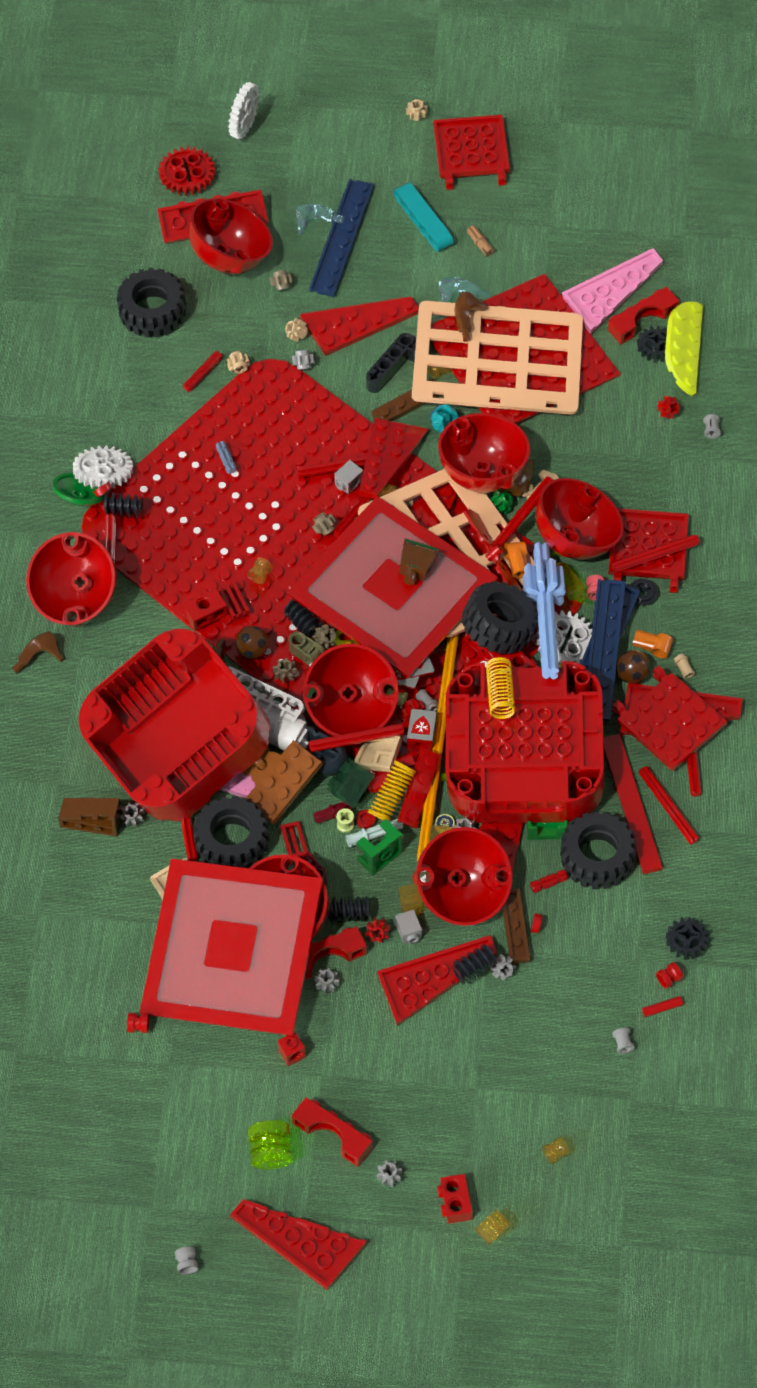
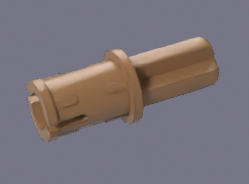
(480, 241)

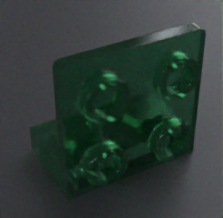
(350, 782)

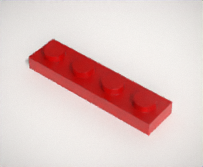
(418, 788)

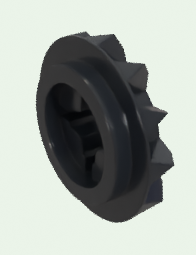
(648, 587)

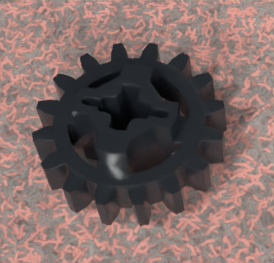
(652, 343)
(694, 945)

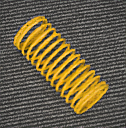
(501, 703)
(403, 768)

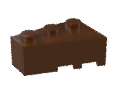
(91, 815)

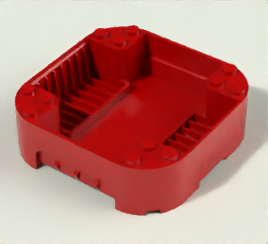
(174, 725)
(538, 761)

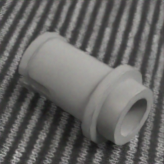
(429, 703)

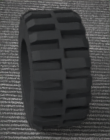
(151, 284)
(492, 631)
(228, 812)
(604, 828)

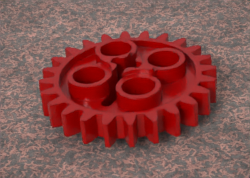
(174, 174)

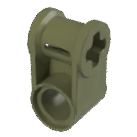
(307, 650)

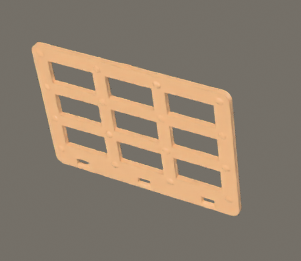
(510, 398)
(473, 500)

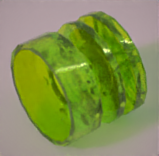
(270, 1144)

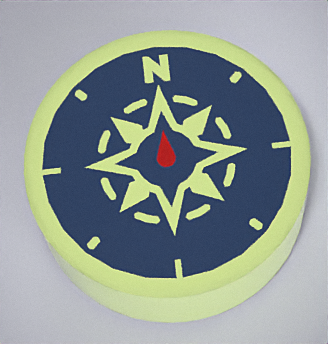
(444, 820)

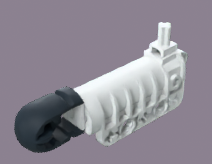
(291, 724)

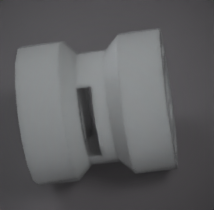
(186, 1260)

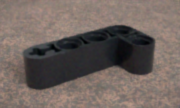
(390, 362)

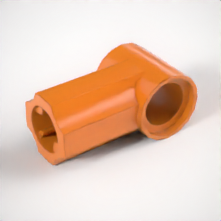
(516, 554)
(657, 644)

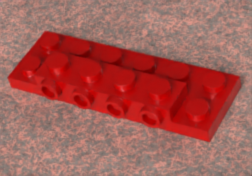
(175, 218)

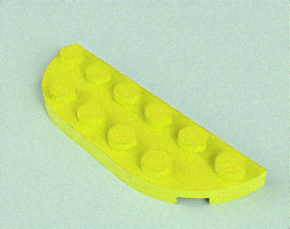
(684, 344)

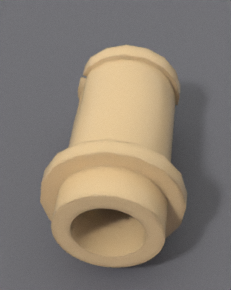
(684, 666)

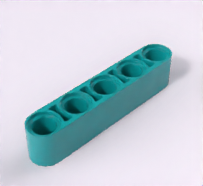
(423, 217)

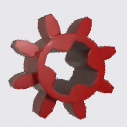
(668, 407)
(409, 705)
(383, 928)

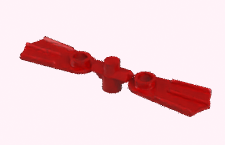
(493, 551)

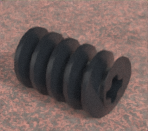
(124, 506)
(302, 618)
(349, 909)
(473, 962)

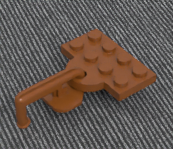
(280, 778)

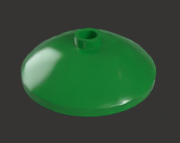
(74, 492)

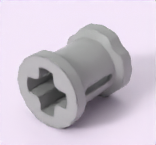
(712, 426)
(623, 1040)

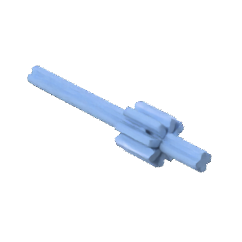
(546, 587)

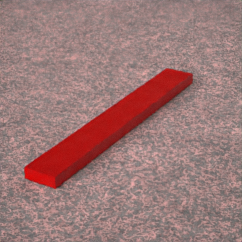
(631, 803)

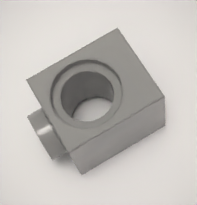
(348, 477)
(408, 927)

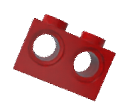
(458, 1198)

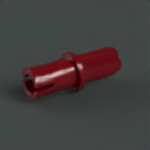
(329, 812)

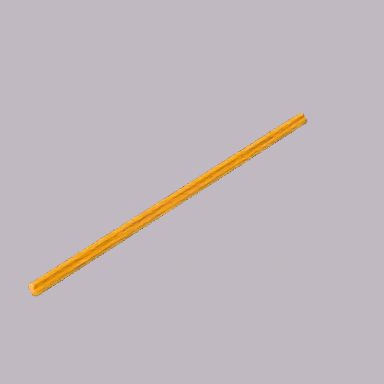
(438, 742)

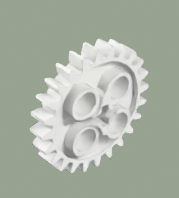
(244, 110)
(101, 466)
(575, 644)

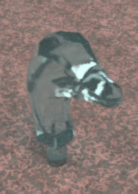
(308, 211)
(451, 285)

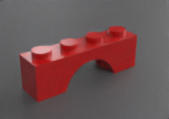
(659, 304)
(346, 944)
(312, 1117)

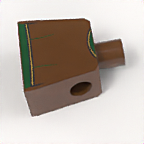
(417, 560)

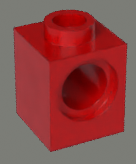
(291, 1049)

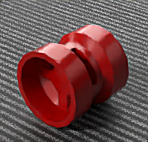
(669, 975)
(137, 1022)

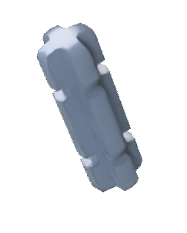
(226, 457)

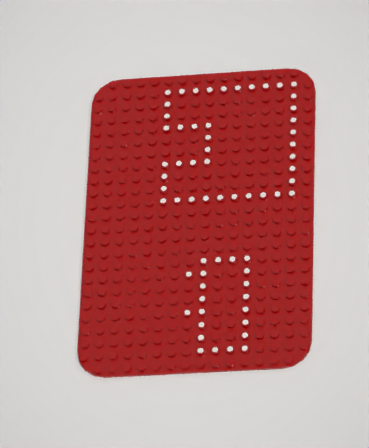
(213, 525)

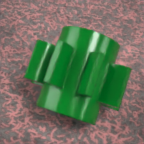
(502, 501)

